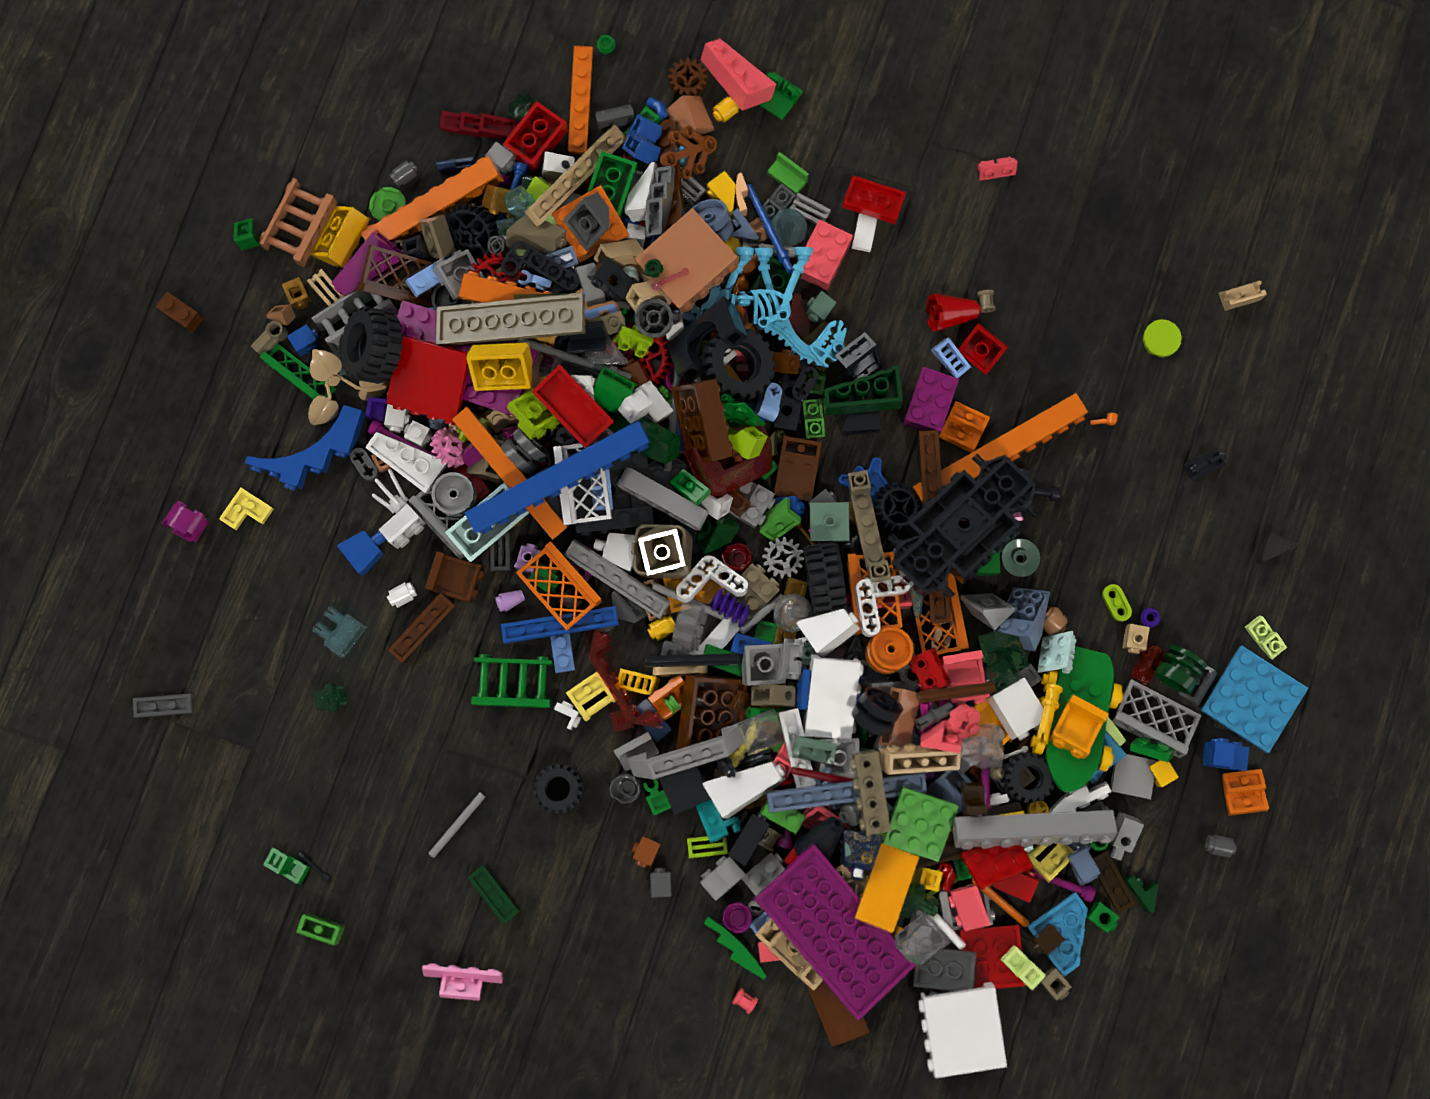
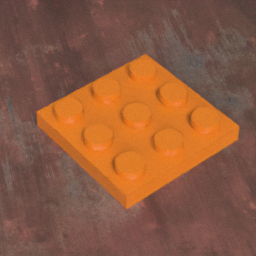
(615, 233)

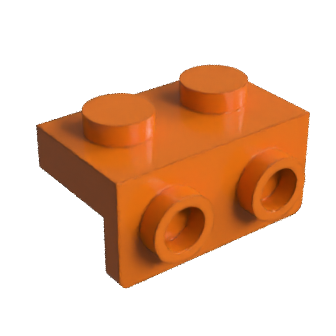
(675, 688)

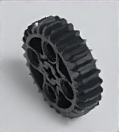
(469, 233)

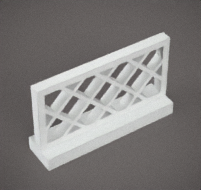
(567, 497)

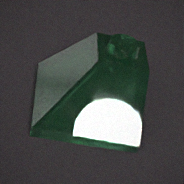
(1000, 644)

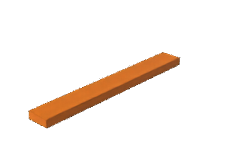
(505, 468)

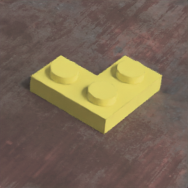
(243, 505)

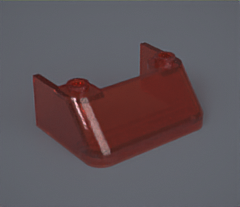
(724, 482)

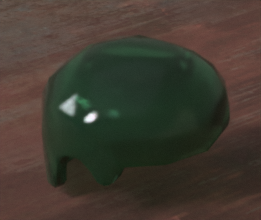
(519, 107)

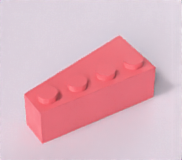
(737, 75)

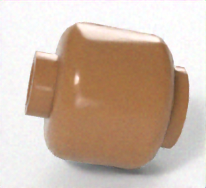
(1054, 621)

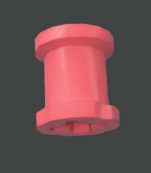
(745, 1001)

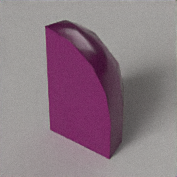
(471, 455)

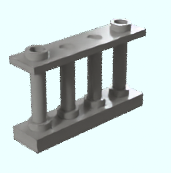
(342, 309)

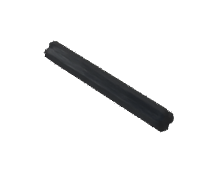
(692, 660)

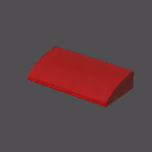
(573, 406)

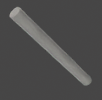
(671, 593)
(457, 824)

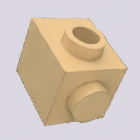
(1135, 638)

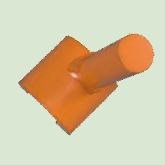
(1111, 420)

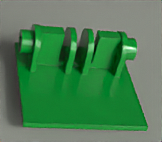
(783, 97)
(739, 413)

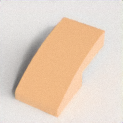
(741, 191)

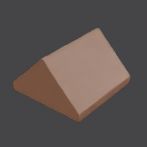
(692, 112)

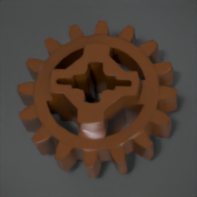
(679, 75)

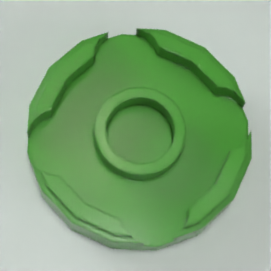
(386, 202)

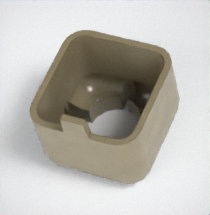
(686, 545)

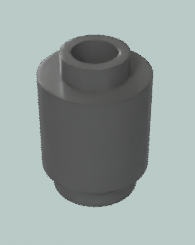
(404, 173)
(1220, 846)

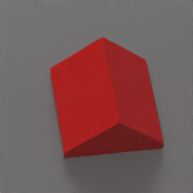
(982, 349)

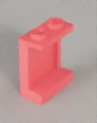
(965, 670)

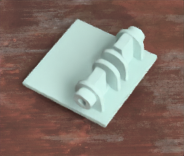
(1057, 652)

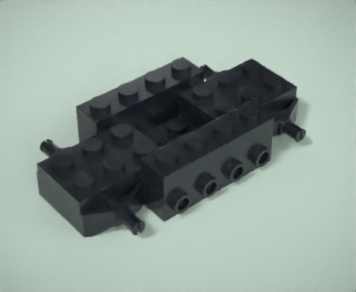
(627, 509)
(943, 546)

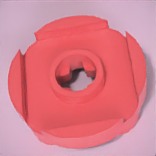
(963, 722)

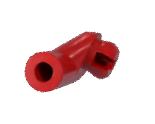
(948, 875)

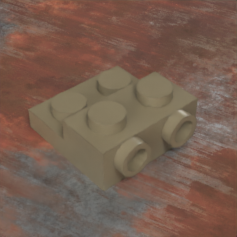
(760, 589)

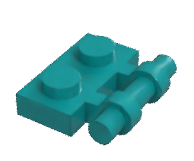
(713, 822)

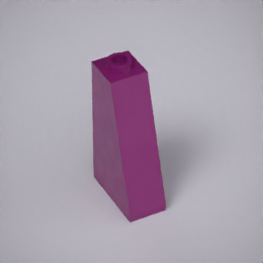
(352, 272)

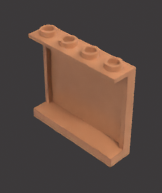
(693, 246)

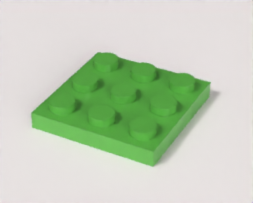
(920, 823)

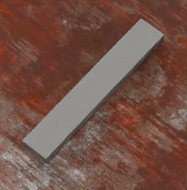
(617, 578)

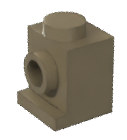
(1062, 988)

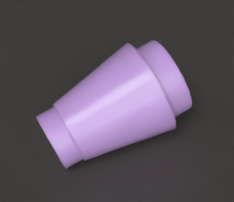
(508, 600)

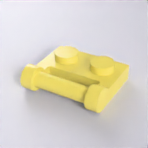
(588, 690)
(1053, 862)

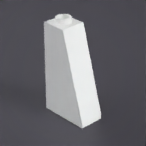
(747, 786)

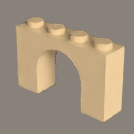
(623, 255)

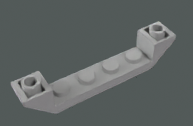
(688, 756)

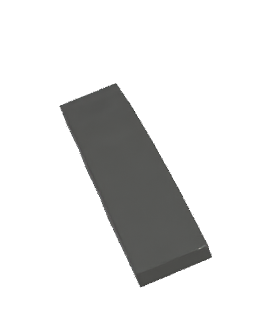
(660, 201)

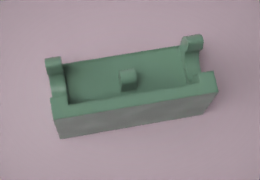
(814, 749)

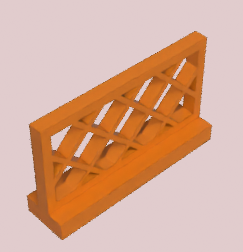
(568, 572)
(854, 575)
(957, 625)

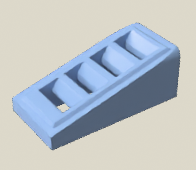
(955, 354)

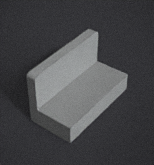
(637, 746)

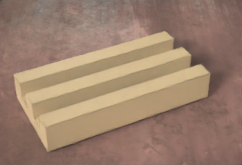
(317, 278)

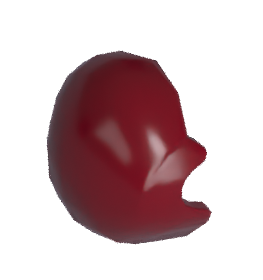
(737, 557)

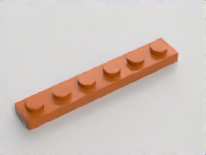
(580, 100)

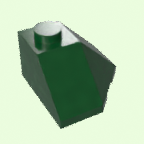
(716, 532)

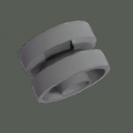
(446, 486)

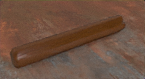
(956, 692)

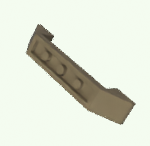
(867, 527)

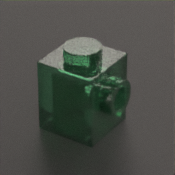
(1002, 673)

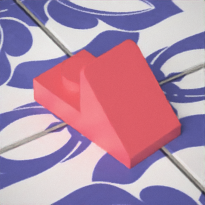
(935, 739)

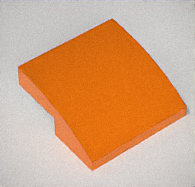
(964, 427)
(1245, 792)

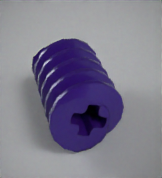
(730, 607)

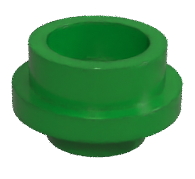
(606, 44)

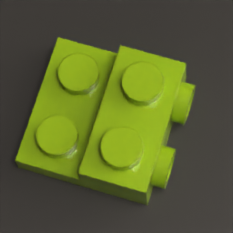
(532, 415)

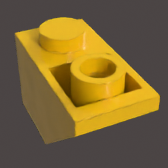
(723, 189)

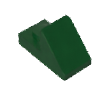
(1146, 896)

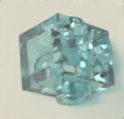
(518, 201)

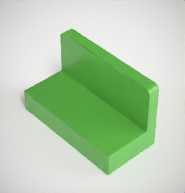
(788, 173)
(779, 520)

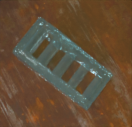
(917, 603)

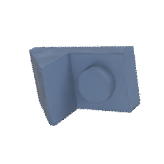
(745, 231)
(1083, 866)

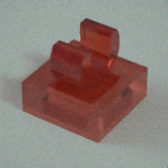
(620, 721)

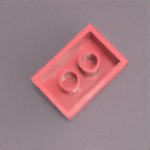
(829, 250)

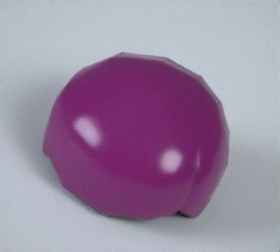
(737, 917)

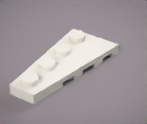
(413, 464)

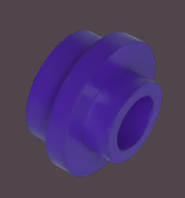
(1154, 613)

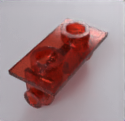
(1150, 657)

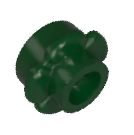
(658, 268)

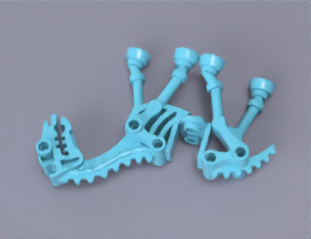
(779, 322)

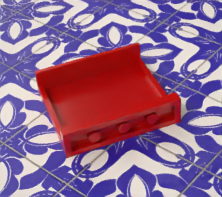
(429, 379)

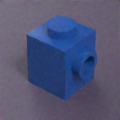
(304, 340)

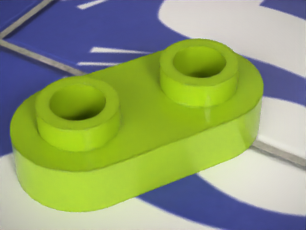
(1118, 602)

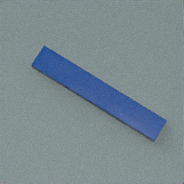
(550, 627)

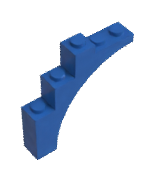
(316, 458)

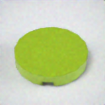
(1162, 338)

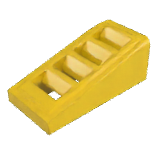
(653, 685)

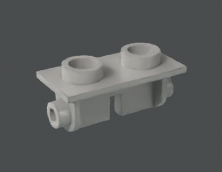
(790, 665)

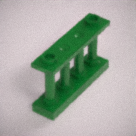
(502, 698)

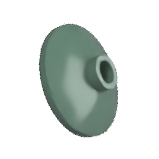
(1022, 548)

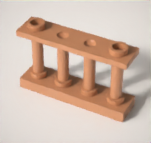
(309, 237)

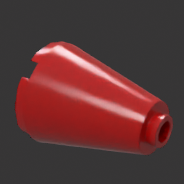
(950, 311)

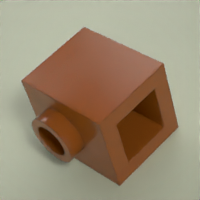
(645, 851)

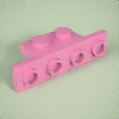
(460, 982)

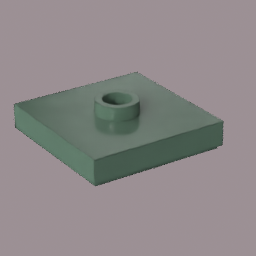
(829, 522)

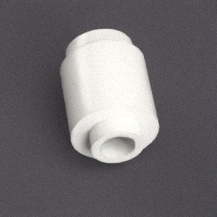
(402, 594)

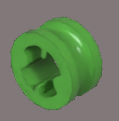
(672, 704)

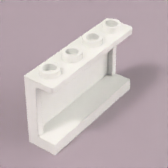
(832, 697)

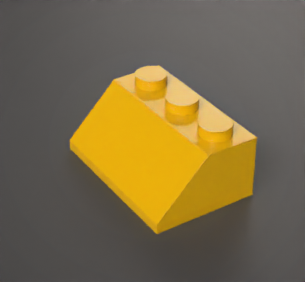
(340, 236)
(500, 366)

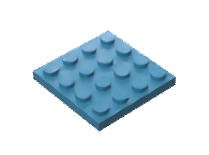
(1254, 699)

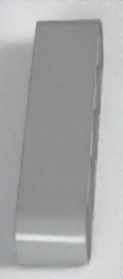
(662, 498)

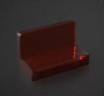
(798, 318)

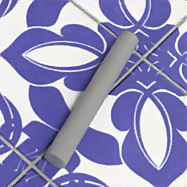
(759, 615)

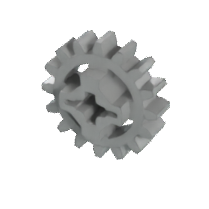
(771, 562)

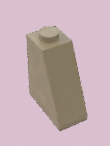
(544, 238)

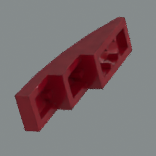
(477, 125)

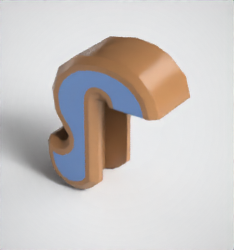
(600, 309)

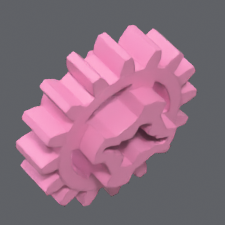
(448, 447)

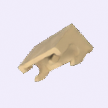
(1242, 295)

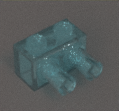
(344, 635)

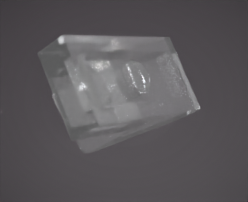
(611, 355)

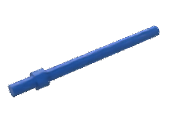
(782, 255)

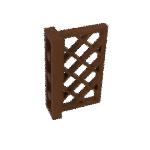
(390, 291)

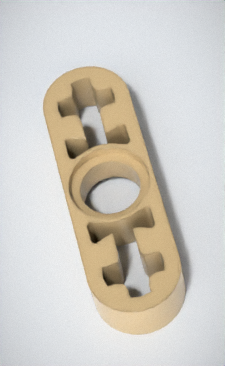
(676, 671)

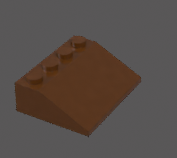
(702, 419)
(707, 708)

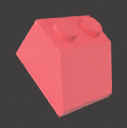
(968, 907)

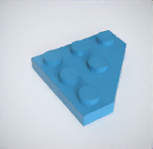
(1069, 920)

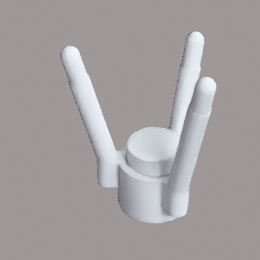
(396, 502)

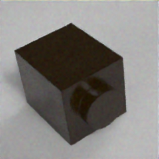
(1047, 939)

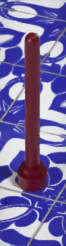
(819, 775)

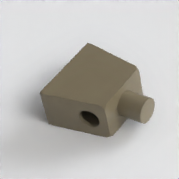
(773, 695)

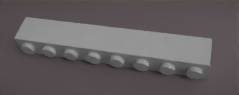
(1034, 829)

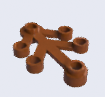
(706, 145)

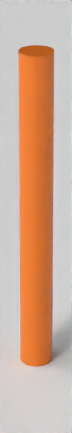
(1005, 906)

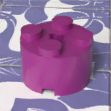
(184, 522)

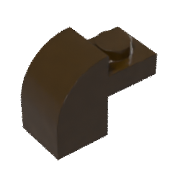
(973, 799)

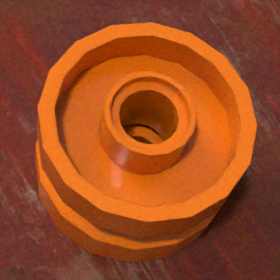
(880, 658)

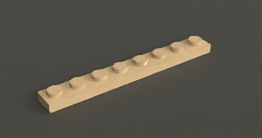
(574, 176)

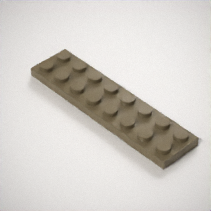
(511, 320)

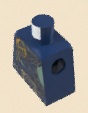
(859, 852)

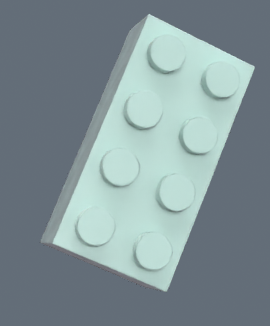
(474, 544)

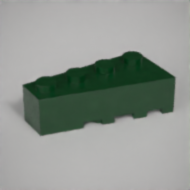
(865, 394)

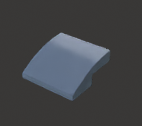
(566, 258)

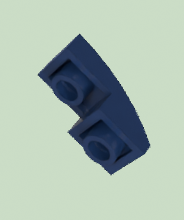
(657, 734)

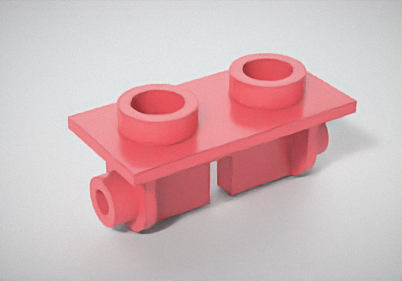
(1003, 168)

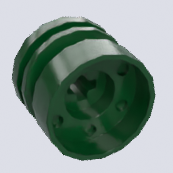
(1181, 668)

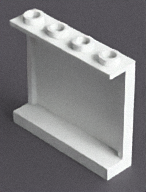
(963, 1031)

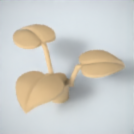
(325, 367)

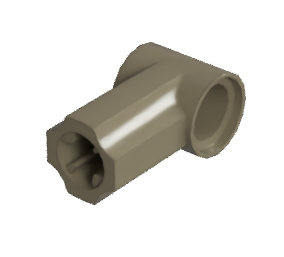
(268, 340)

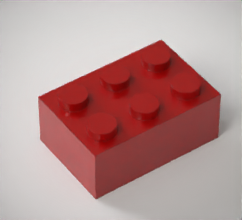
(535, 135)

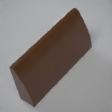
(835, 1017)

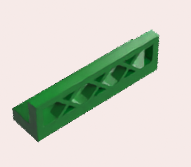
(292, 377)

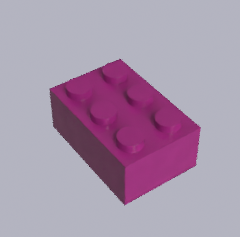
(930, 400)

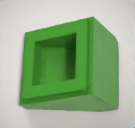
(819, 384)

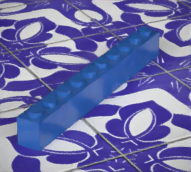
(558, 477)

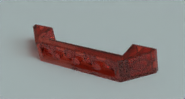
(599, 646)

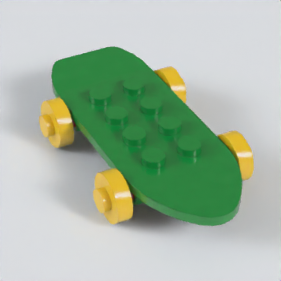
(1093, 682)

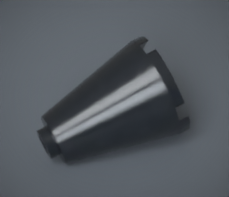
(823, 836)

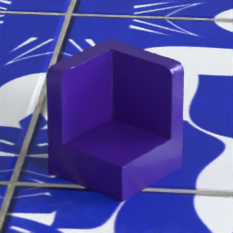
(376, 409)

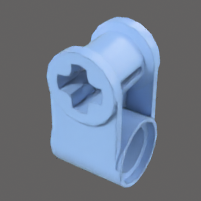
(769, 402)

